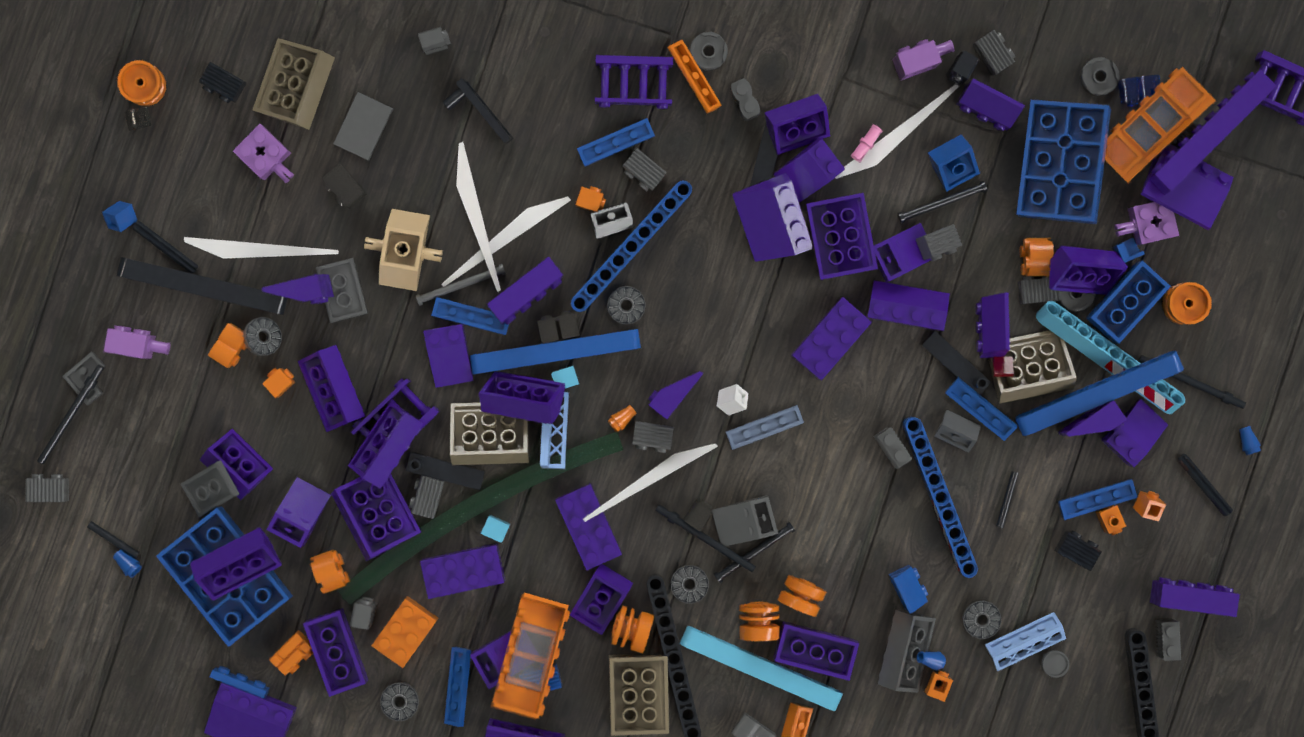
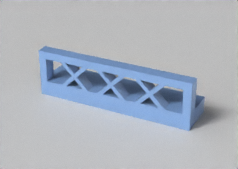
(546, 437)
(1025, 639)

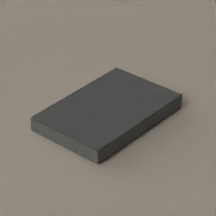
(363, 126)
(347, 290)
(209, 488)

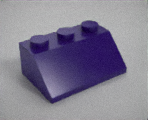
(989, 105)
(798, 123)
(993, 326)
(240, 460)

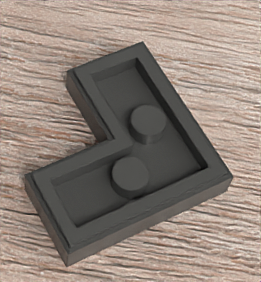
(77, 375)

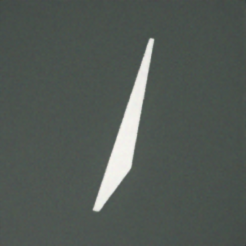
(890, 141)
(469, 198)
(518, 226)
(236, 249)
(666, 467)

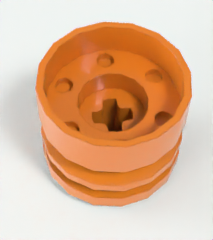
(759, 622)
(632, 629)

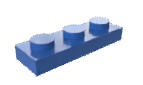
(239, 681)

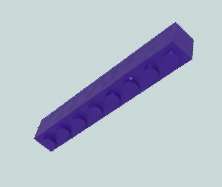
(1212, 132)

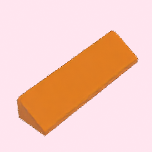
(694, 76)
(797, 721)

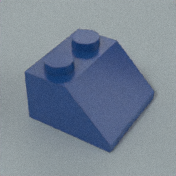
(954, 162)
(908, 588)

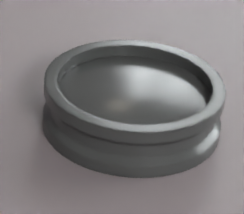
(1055, 663)

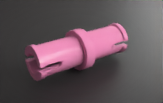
(866, 143)

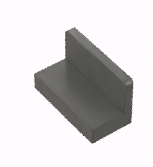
(958, 431)

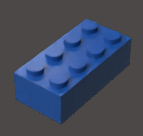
(1128, 302)

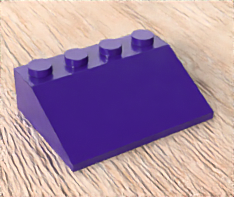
(1196, 196)
(772, 219)
(841, 236)
(375, 515)
(247, 715)

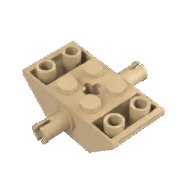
(399, 269)

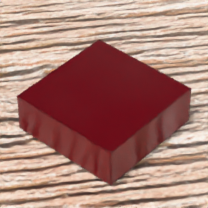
(1003, 367)

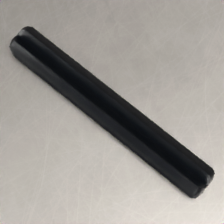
(165, 247)
(1204, 484)

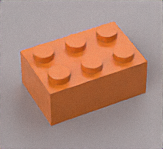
(405, 631)

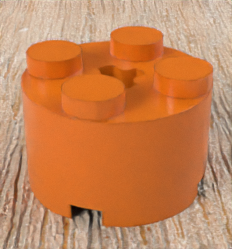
(1036, 256)
(328, 571)

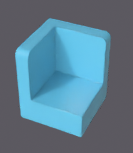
(566, 376)
(495, 528)

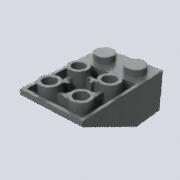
(745, 521)

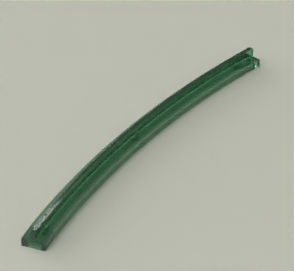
(472, 507)

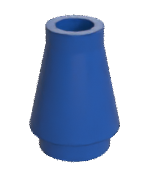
(1249, 441)
(127, 564)
(933, 660)

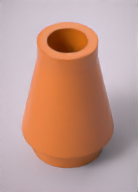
(620, 419)

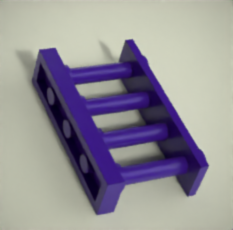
(643, 64)
(1283, 69)
(427, 412)

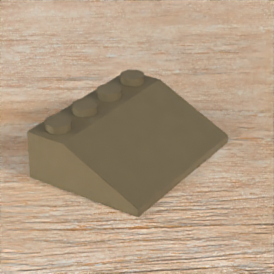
(293, 83)
(1039, 367)
(486, 437)
(638, 694)

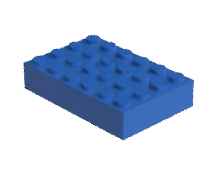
(1063, 161)
(237, 610)

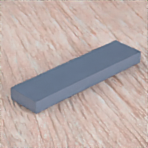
(764, 427)

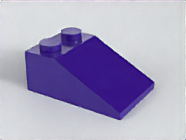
(811, 169)
(311, 288)
(448, 355)
(669, 397)
(1099, 419)
(1136, 435)
(601, 599)

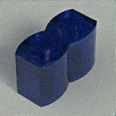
(1137, 88)

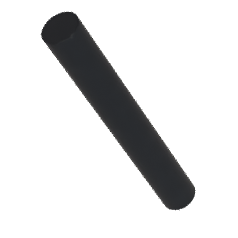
(1007, 499)
(114, 540)

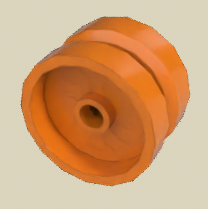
(141, 72)
(1186, 293)
(802, 595)

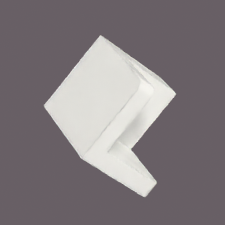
(732, 399)

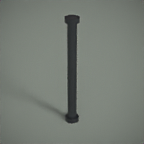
(941, 202)
(755, 551)

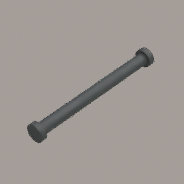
(458, 285)

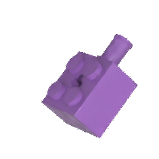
(920, 58)
(274, 155)
(1141, 225)
(134, 344)

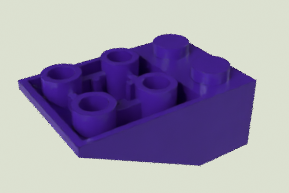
(900, 253)
(299, 512)
(489, 659)

